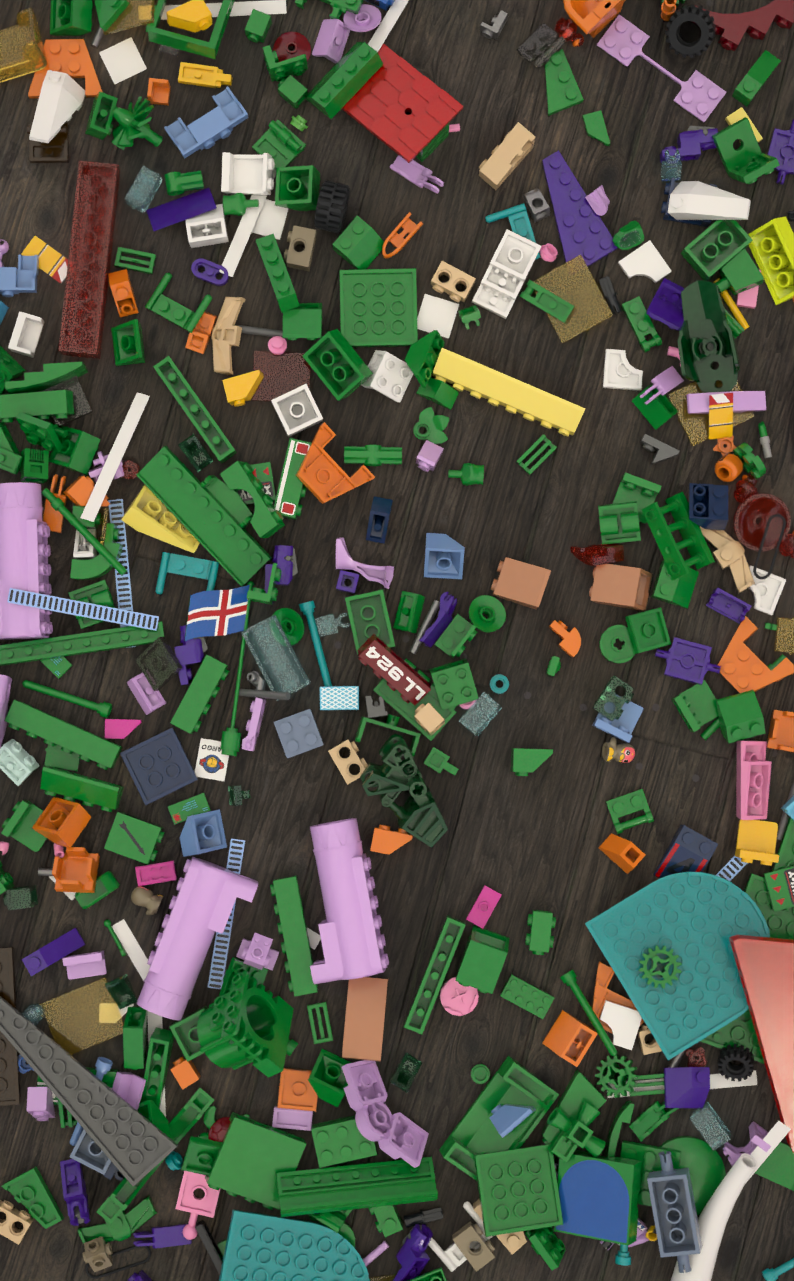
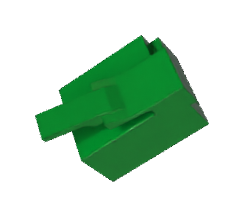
(34, 466)

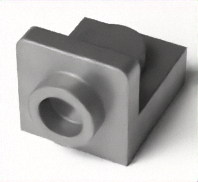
(496, 26)

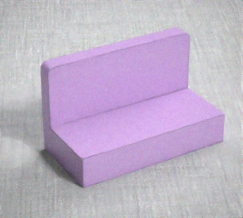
(331, 40)
(85, 965)
(129, 1087)

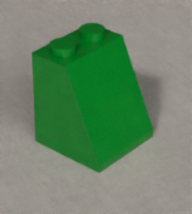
(482, 959)

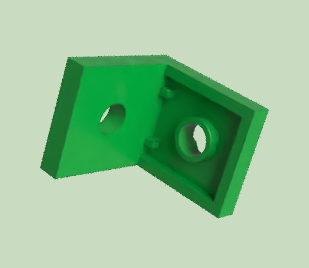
(747, 161)

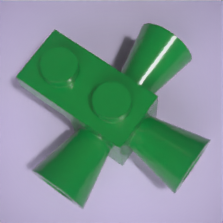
(575, 1133)

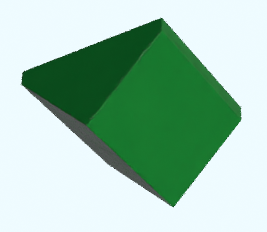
(128, 343)

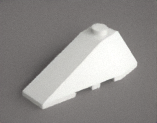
(56, 104)
(704, 202)

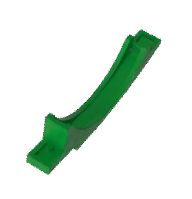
(178, 1127)

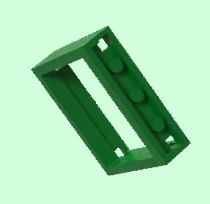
(186, 43)

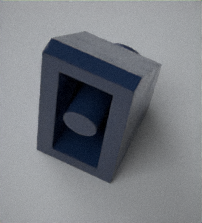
(379, 519)

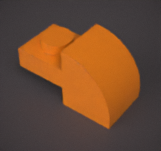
(571, 640)

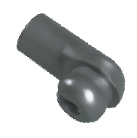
(257, 680)

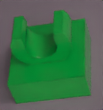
(469, 314)

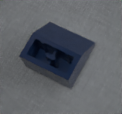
(708, 505)

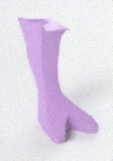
(370, 572)

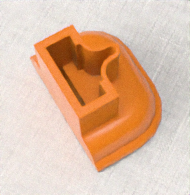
(592, 14)

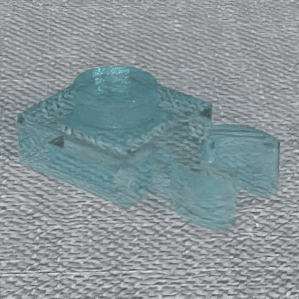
(671, 167)
(328, 624)

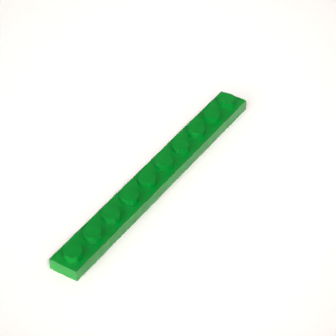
(78, 644)

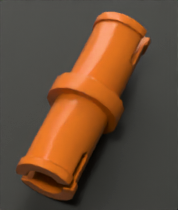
(668, 9)

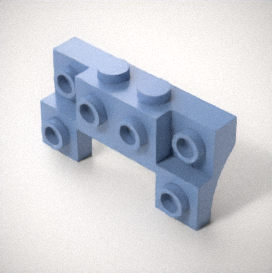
(210, 127)
(22, 279)

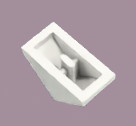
(83, 548)

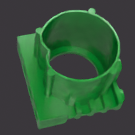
(246, 1027)

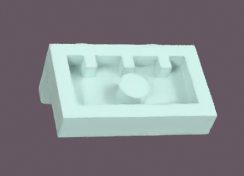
(16, 762)

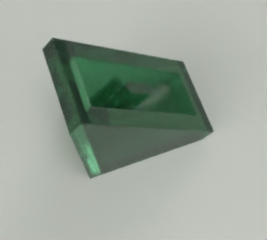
(195, 452)
(121, 991)
(405, 1072)

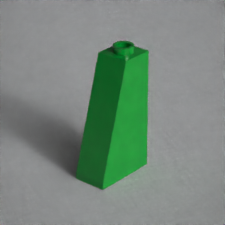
(571, 1102)

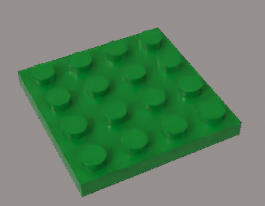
(378, 307)
(518, 1190)

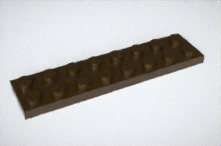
(8, 1054)

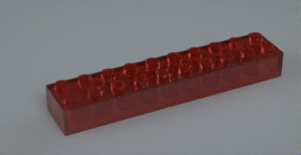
(89, 259)

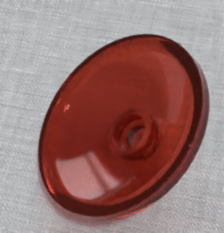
(762, 506)

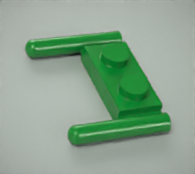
(174, 311)

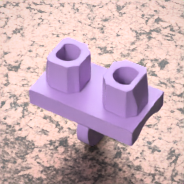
(95, 472)

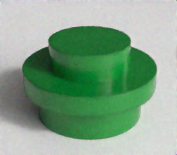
(480, 1074)

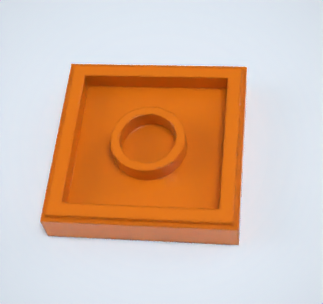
(296, 1091)

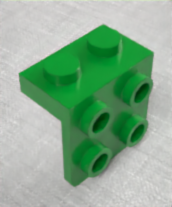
(21, 825)

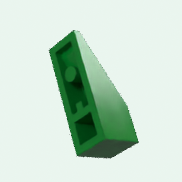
(756, 78)

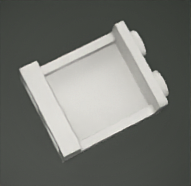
(247, 174)

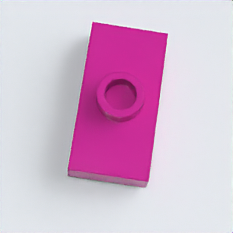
(156, 873)
(483, 906)

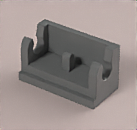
(377, 710)

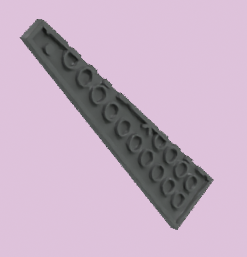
(110, 1121)

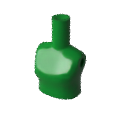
(237, 204)
(469, 474)

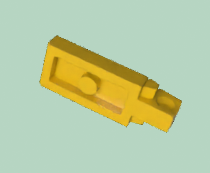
(203, 75)

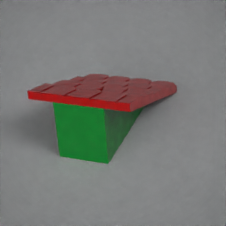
(403, 108)

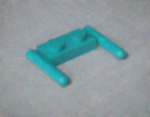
(518, 220)
(187, 567)

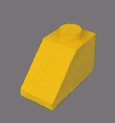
(190, 16)
(242, 387)

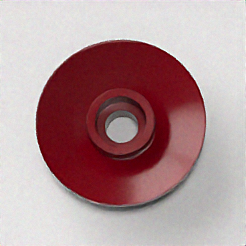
(294, 39)

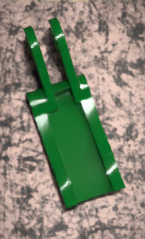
(650, 1119)

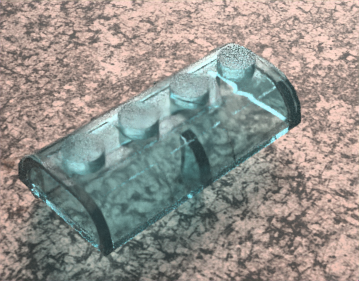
(275, 656)

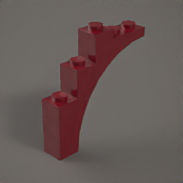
(756, 22)

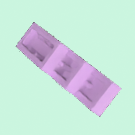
(742, 401)

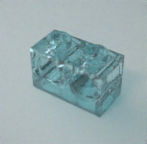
(143, 189)

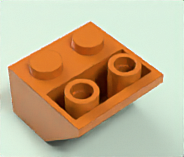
(569, 1038)

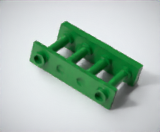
(690, 532)

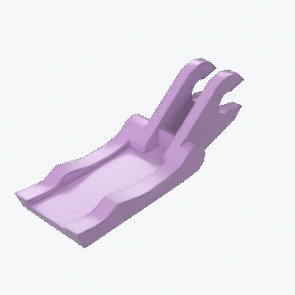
(416, 174)
(664, 383)

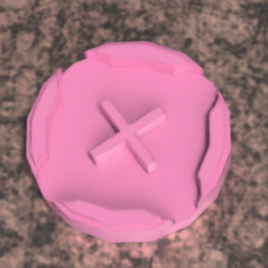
(457, 998)

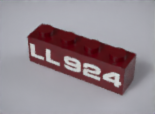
(393, 669)

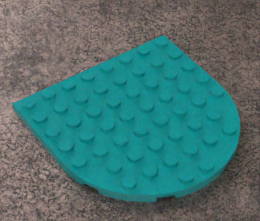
(695, 919)
(287, 1250)

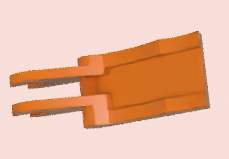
(54, 518)

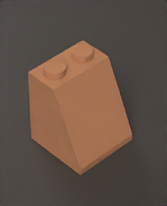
(520, 582)
(621, 586)

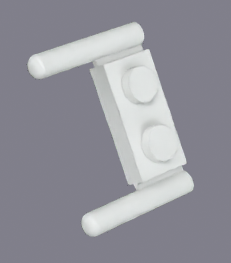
(452, 1256)

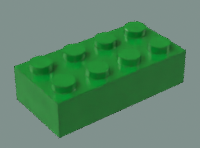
(527, 996)

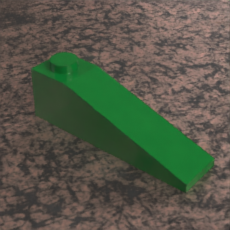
(157, 1065)

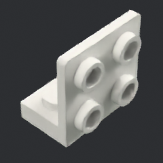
(389, 375)

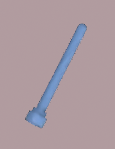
(102, 1066)

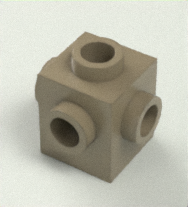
(98, 1254)

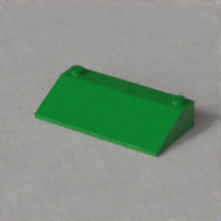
(476, 1132)

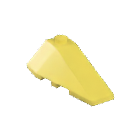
(154, 519)

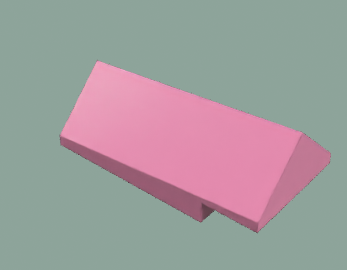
(752, 780)

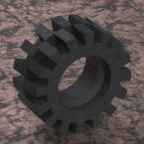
(735, 1071)

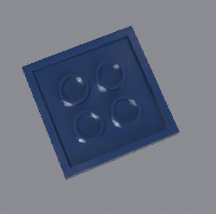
(159, 766)

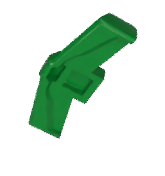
(123, 1225)

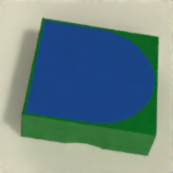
(599, 1197)

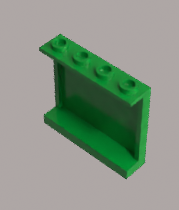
(251, 1159)

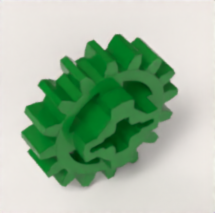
(664, 974)
(620, 1082)

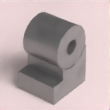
(537, 205)

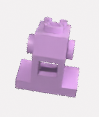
(258, 952)
(757, 1135)

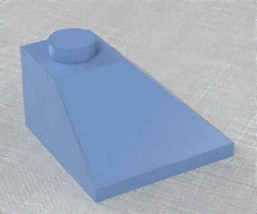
(443, 557)
(203, 833)
(509, 1116)

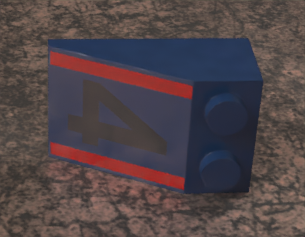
(686, 853)

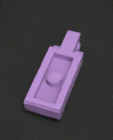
(253, 725)

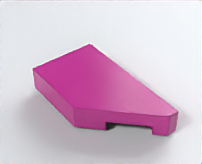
(120, 728)

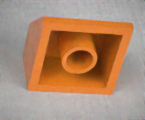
(62, 821)

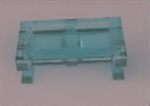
(480, 714)
(710, 1126)

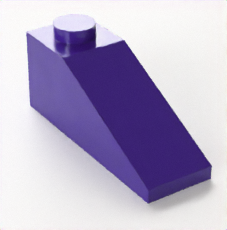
(53, 951)

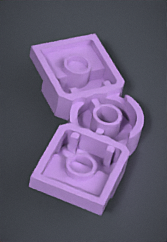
(395, 1133)

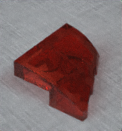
(599, 554)

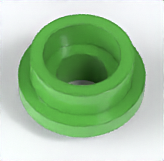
(299, 122)

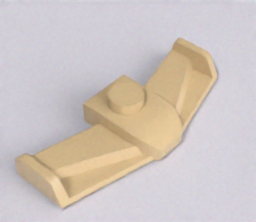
(226, 335)
(730, 554)

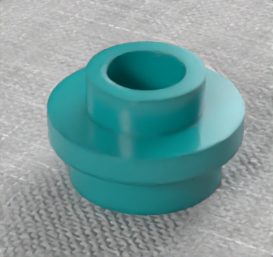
(494, 688)
(174, 1161)

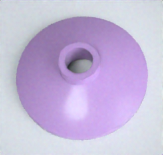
(366, 19)

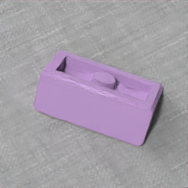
(145, 695)

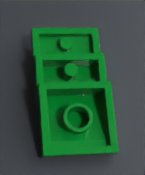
(53, 374)

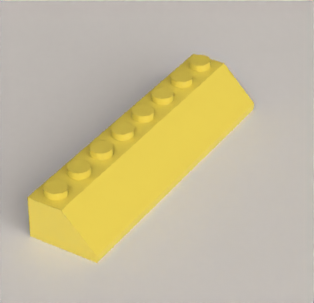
(508, 392)

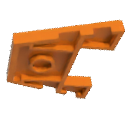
(67, 57)
(323, 474)
(744, 668)
(602, 993)

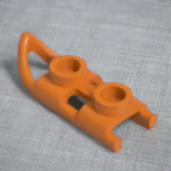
(398, 239)

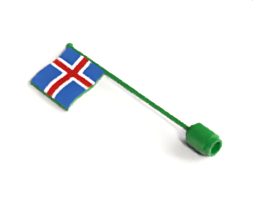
(219, 615)

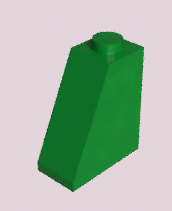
(135, 1038)

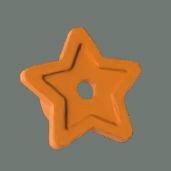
(730, 445)

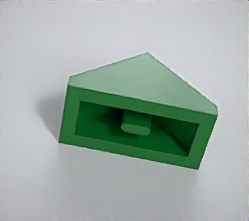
(439, 393)

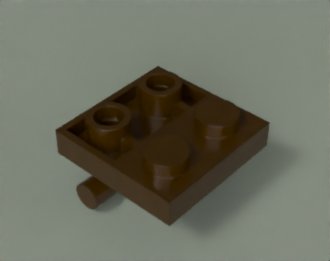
(53, 152)

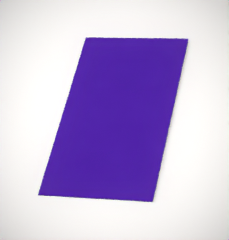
(181, 209)

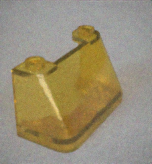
(21, 47)

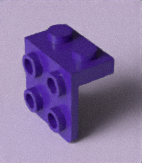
(667, 305)

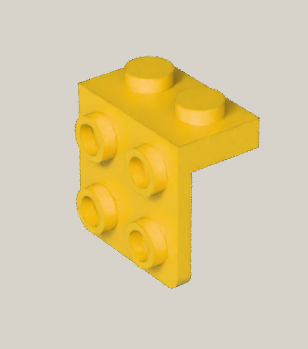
(757, 841)

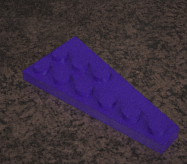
(577, 224)

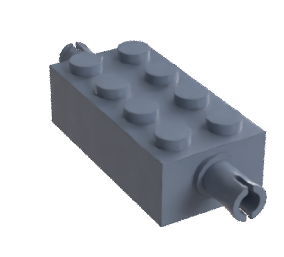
(674, 1212)

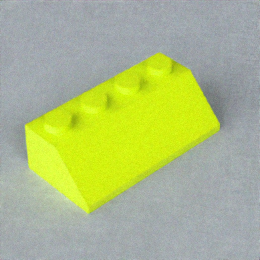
(774, 255)

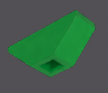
(424, 355)

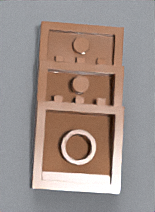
(364, 1019)

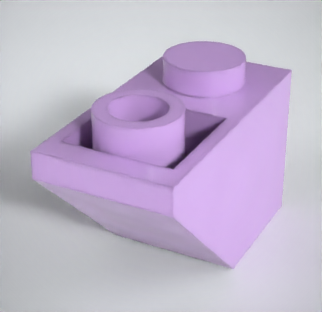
(429, 456)
(40, 1103)

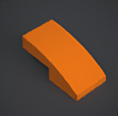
(201, 334)

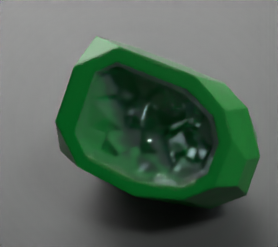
(629, 236)

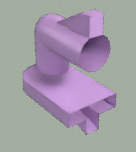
(598, 201)

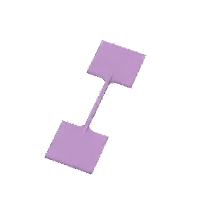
(697, 94)

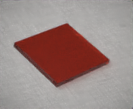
(281, 374)

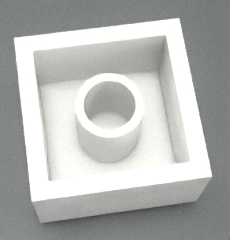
(297, 410)

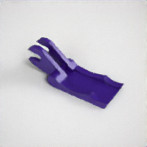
(447, 606)
(163, 1237)

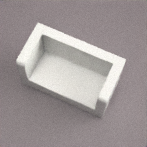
(26, 334)

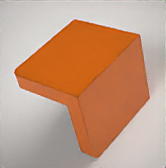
(158, 91)

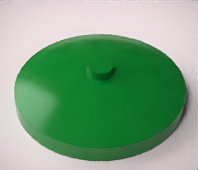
(704, 1167)

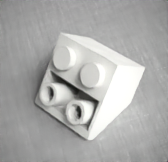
(207, 228)

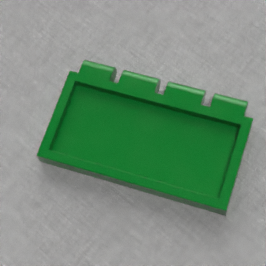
(407, 710)

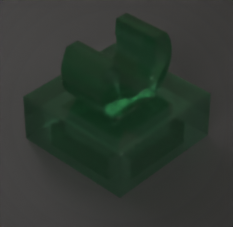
(237, 795)

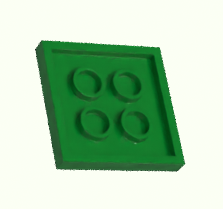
(650, 1162)

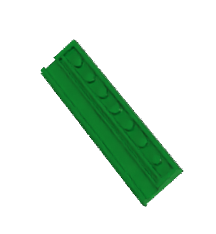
(203, 516)
(355, 1187)

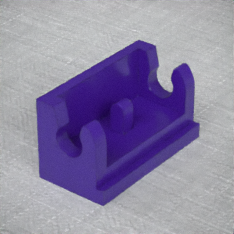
(728, 605)

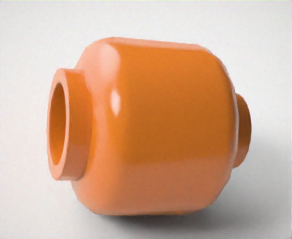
(728, 467)

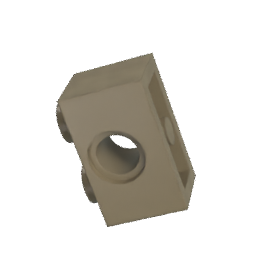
(303, 259)
(476, 1257)

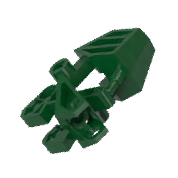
(420, 812)

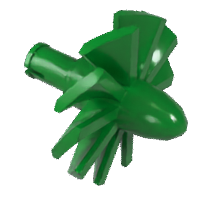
(133, 125)

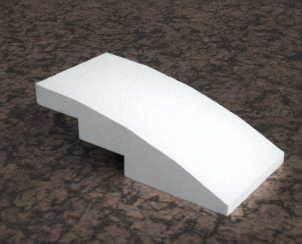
(506, 274)

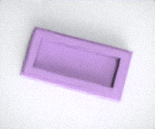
(292, 1119)

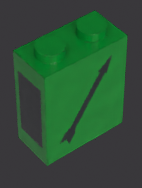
(134, 838)

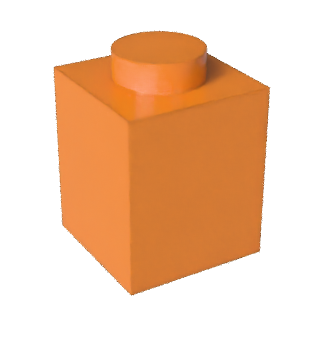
(185, 1072)

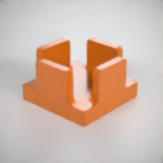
(781, 731)
(76, 871)

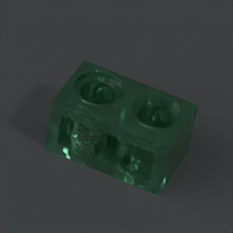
(609, 695)
(21, 897)

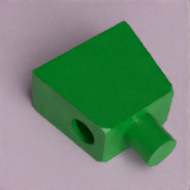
(739, 274)

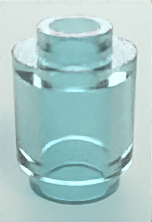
(34, 1013)

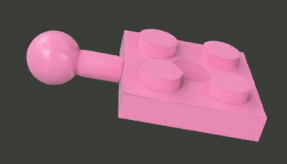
(188, 1202)

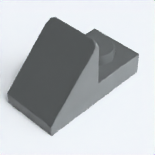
(663, 451)

